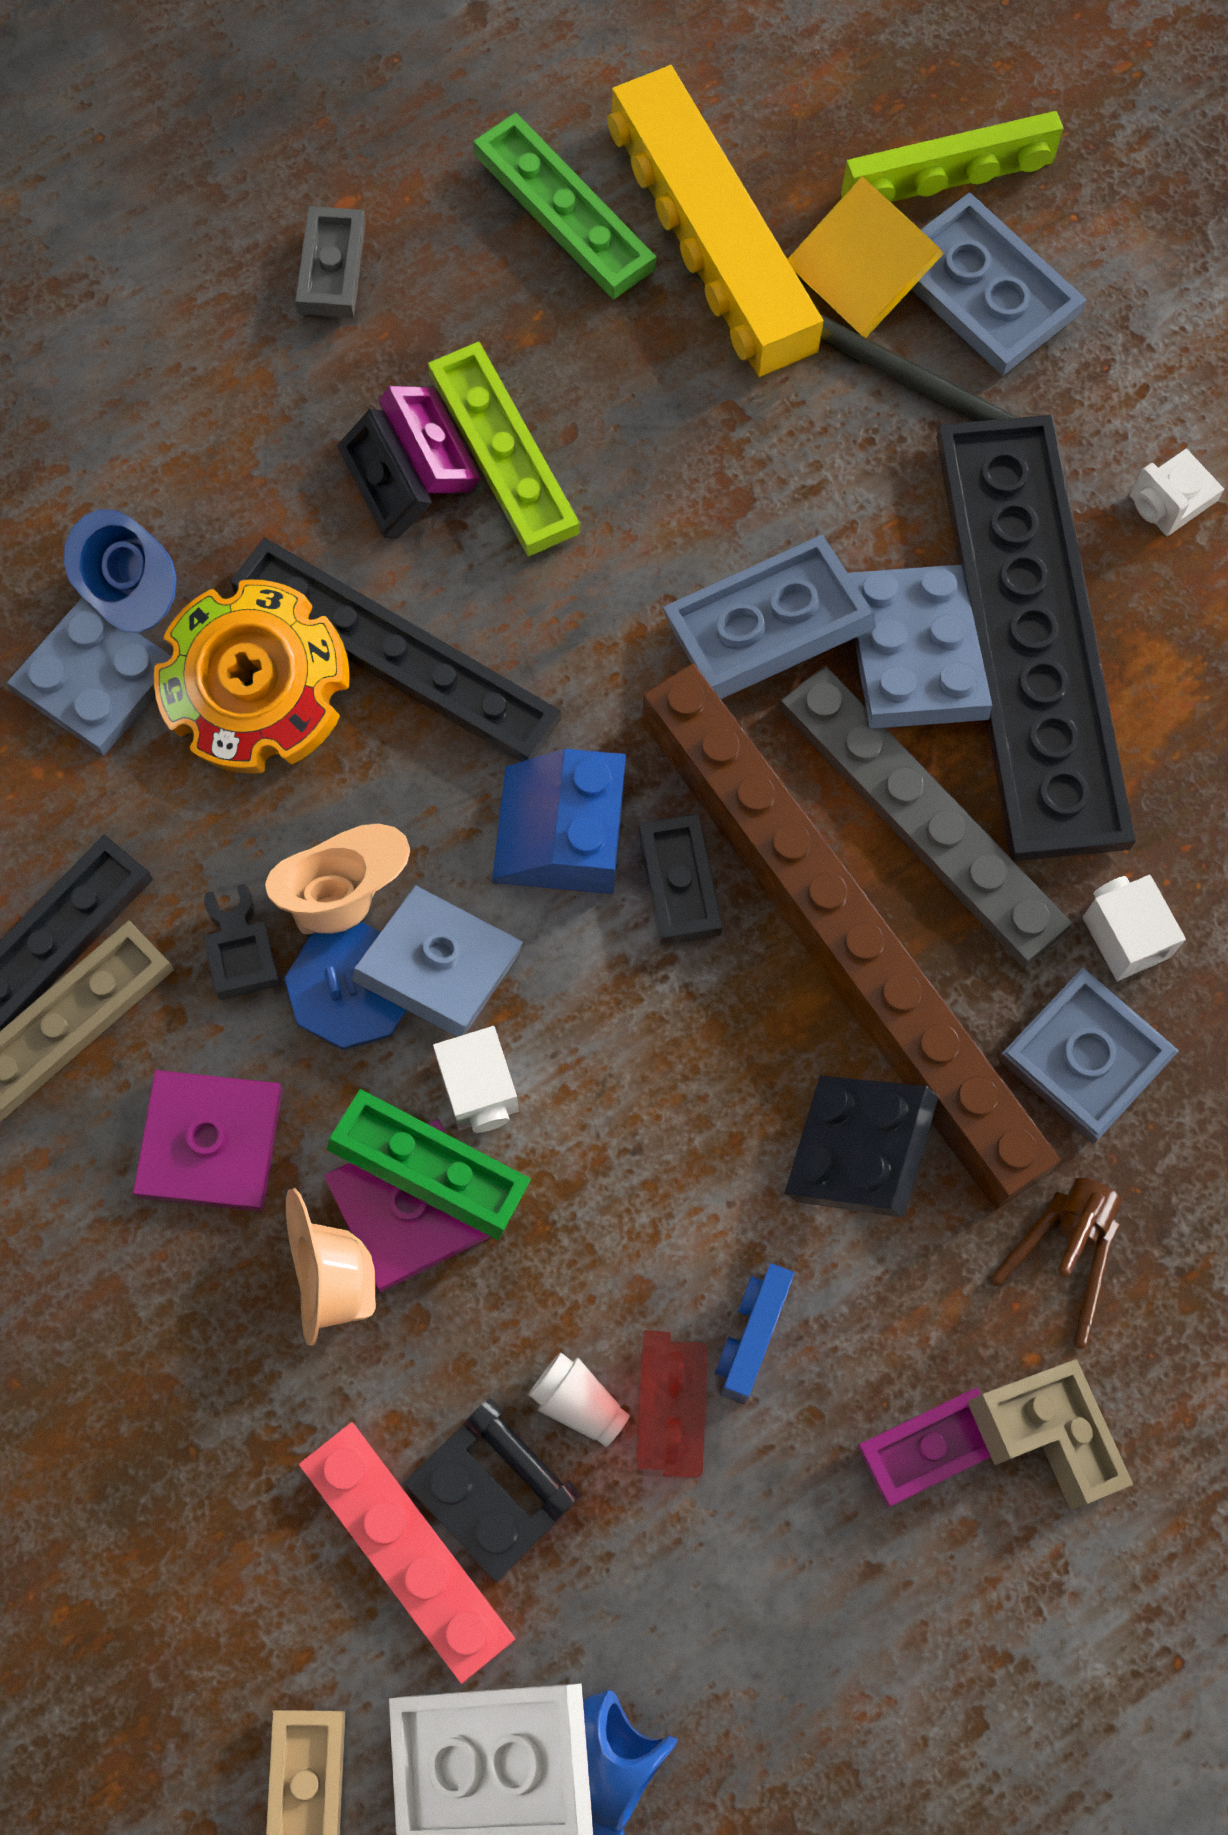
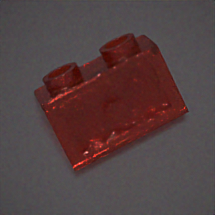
(671, 1407)

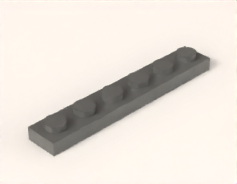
(925, 817)

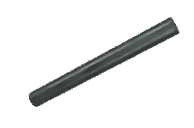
(910, 373)

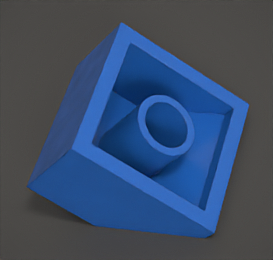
(561, 821)

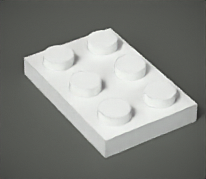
(491, 1762)

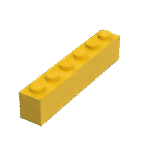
(715, 222)

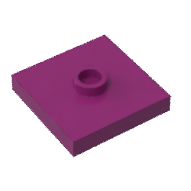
(208, 1140)
(397, 1227)

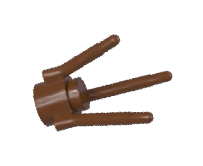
(1085, 1217)

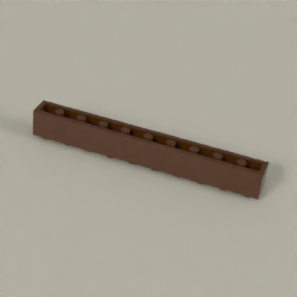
(847, 937)

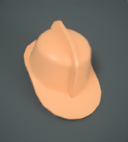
(335, 881)
(331, 1270)

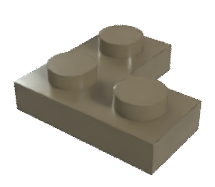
(1063, 1418)

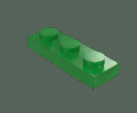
(428, 1164)

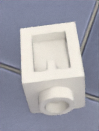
(1174, 492)

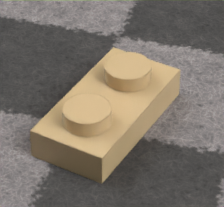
(306, 1772)

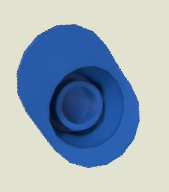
(120, 570)

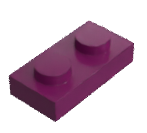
(429, 439)
(924, 1450)

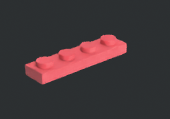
(407, 1553)

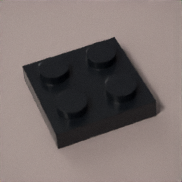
(862, 1145)

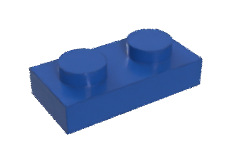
(743, 1358)

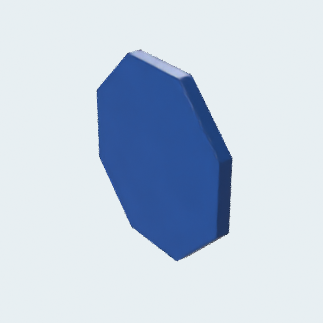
(328, 999)

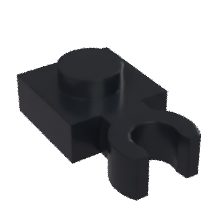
(240, 953)

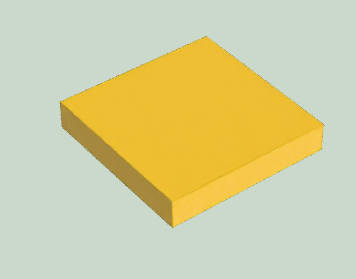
(864, 257)

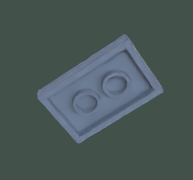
(994, 286)
(770, 617)
(925, 649)

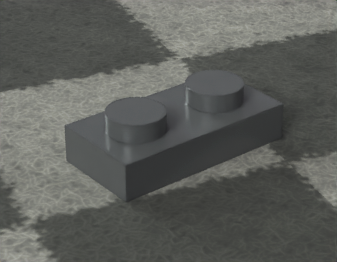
(330, 262)

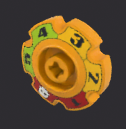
(212, 659)

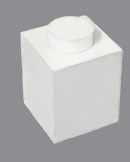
(1132, 925)
(477, 1080)

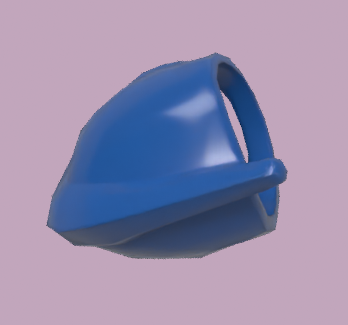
(618, 1762)

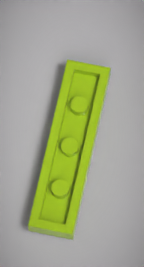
(959, 158)
(504, 449)

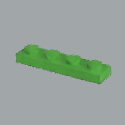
(565, 205)

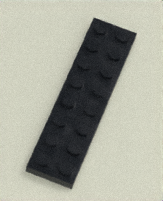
(1036, 639)

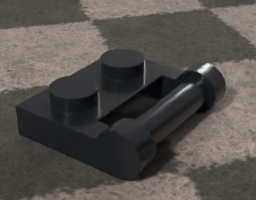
(476, 1506)

